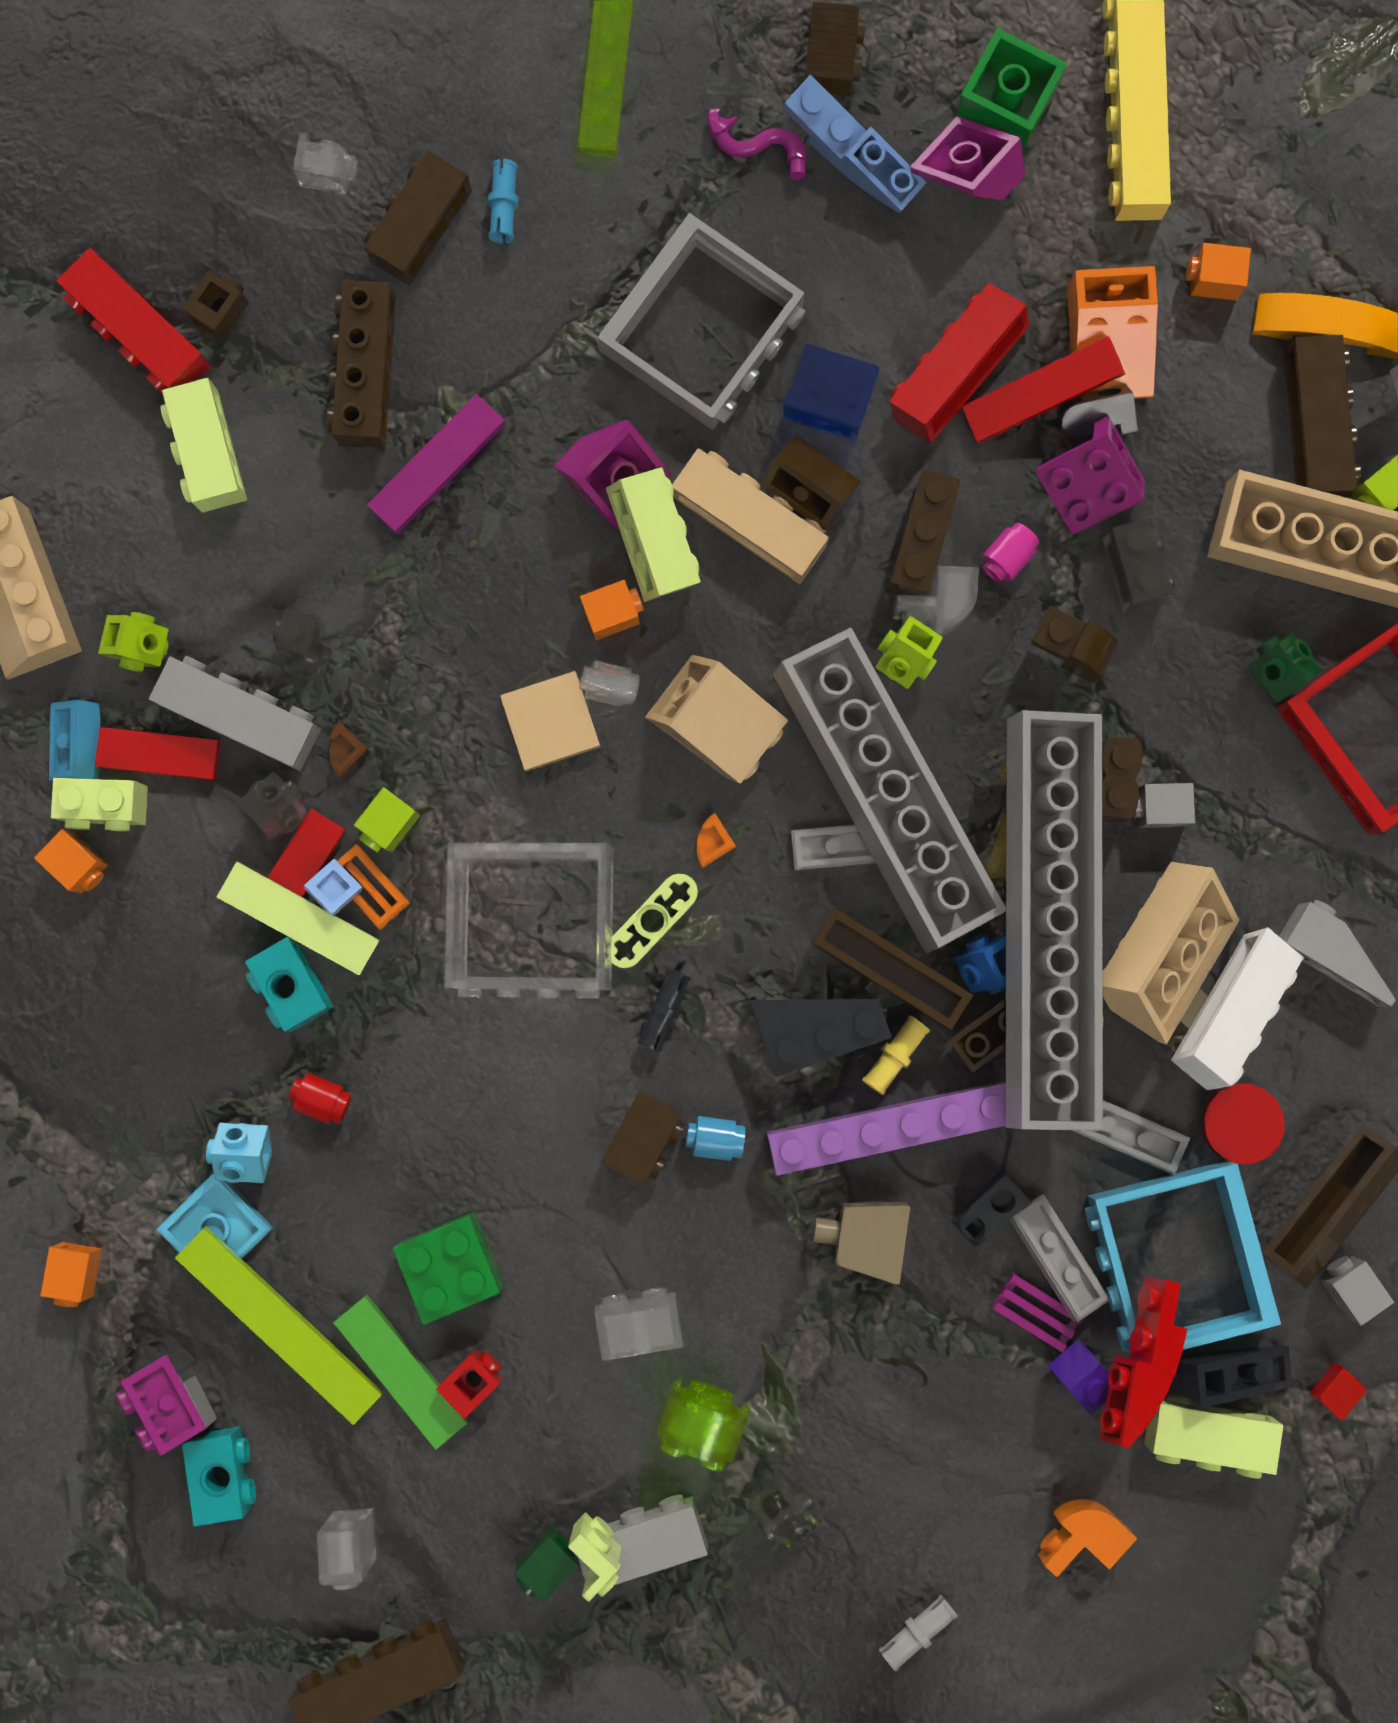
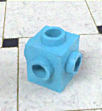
(240, 1153)

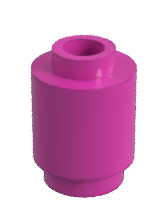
(1009, 553)

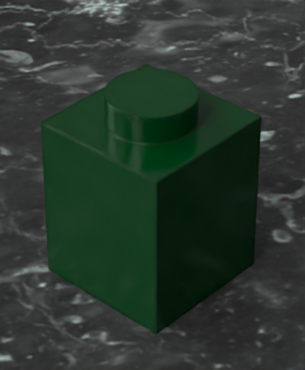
(546, 1565)

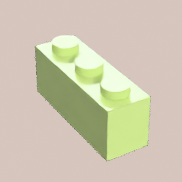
(202, 445)
(653, 534)
(1215, 1438)

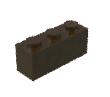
(417, 217)
(924, 534)

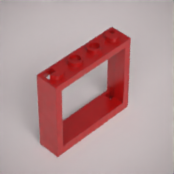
(1327, 752)

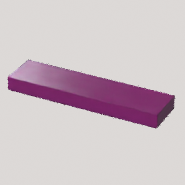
(436, 464)

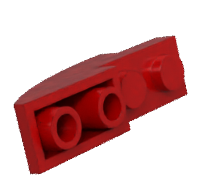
(1144, 1379)

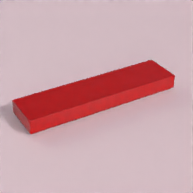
(1043, 390)

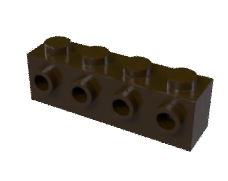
(363, 364)

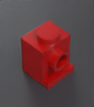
(461, 1392)

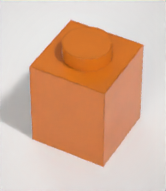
(1219, 271)
(612, 609)
(72, 862)
(70, 1273)

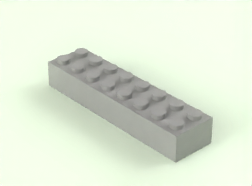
(888, 790)

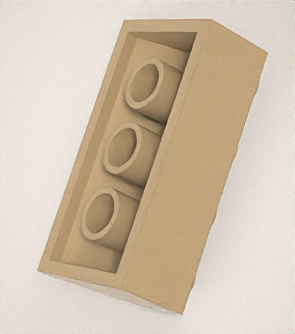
(32, 611)
(1169, 950)

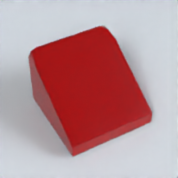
(1338, 1391)

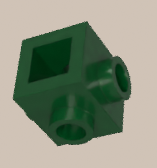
(1283, 666)

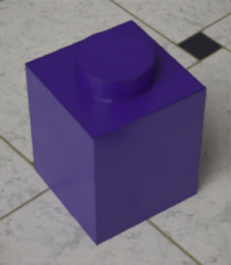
(1082, 1376)

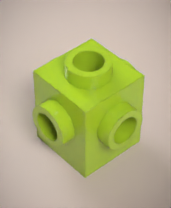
(134, 641)
(908, 652)

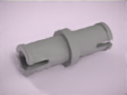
(918, 1633)

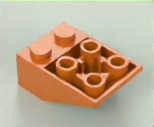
(1120, 306)

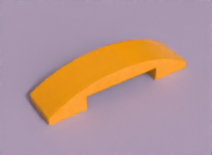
(1318, 315)

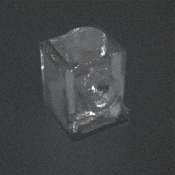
(323, 165)

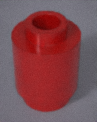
(319, 1099)

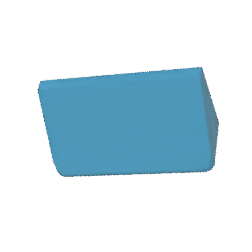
(74, 739)

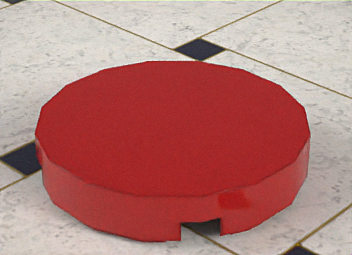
(1242, 1123)

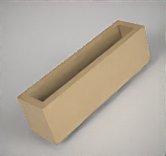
(750, 515)

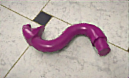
(796, 151)

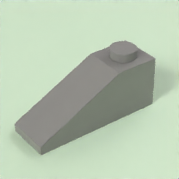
(1334, 951)

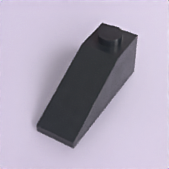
(1230, 1375)

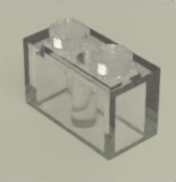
(638, 1324)
(346, 1548)

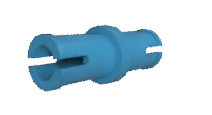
(503, 201)

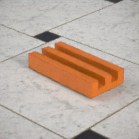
(391, 911)

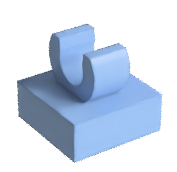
(333, 887)

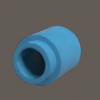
(715, 1138)

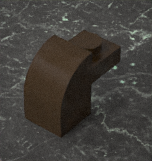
(1081, 645)

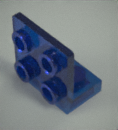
(830, 392)

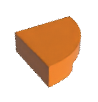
(713, 841)

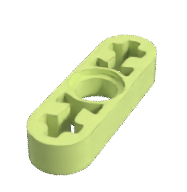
(680, 906)

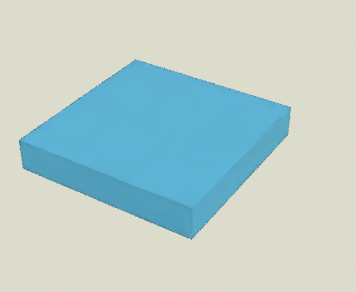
(223, 1212)

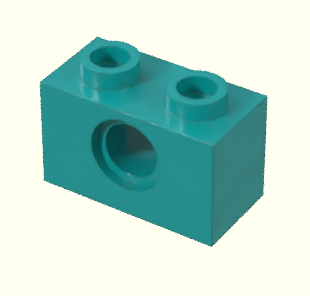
(309, 996)
(209, 1498)

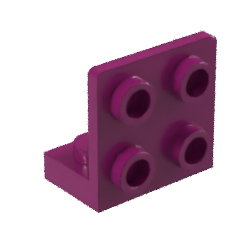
(1093, 479)
(160, 1406)

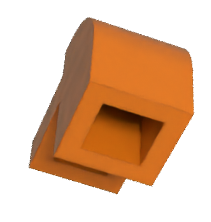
(1088, 1526)

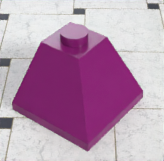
(973, 160)
(605, 459)

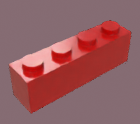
(132, 322)
(959, 362)

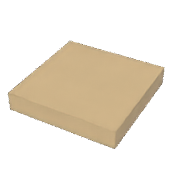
(550, 721)

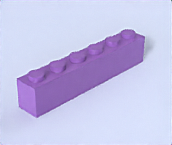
(888, 1128)

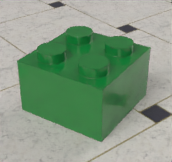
(1011, 86)
(448, 1267)

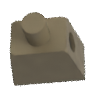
(868, 1237)

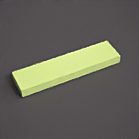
(297, 918)

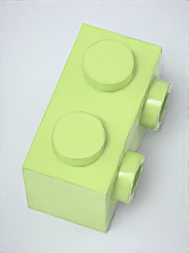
(99, 802)

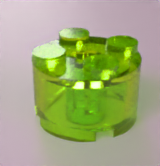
(702, 1424)

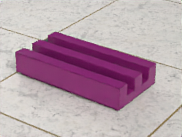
(1067, 1331)

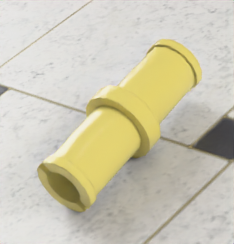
(896, 1055)

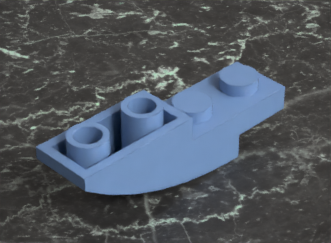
(850, 148)

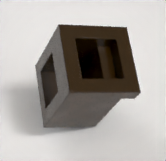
(208, 296)

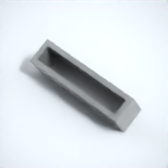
(235, 713)

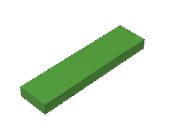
(400, 1371)

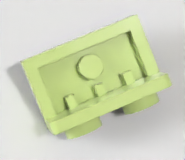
(594, 1545)

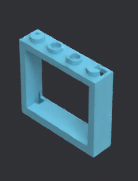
(1245, 1242)

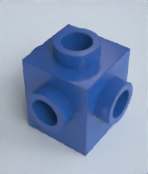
(983, 963)

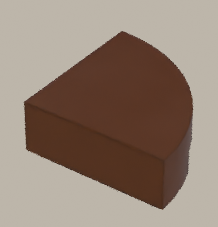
(344, 750)

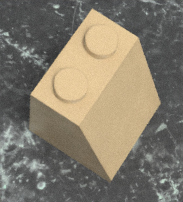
(718, 718)

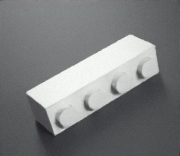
(1238, 1010)

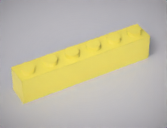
(1138, 109)

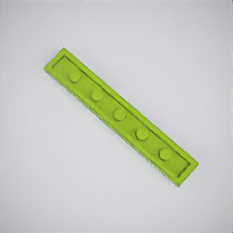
(279, 1325)

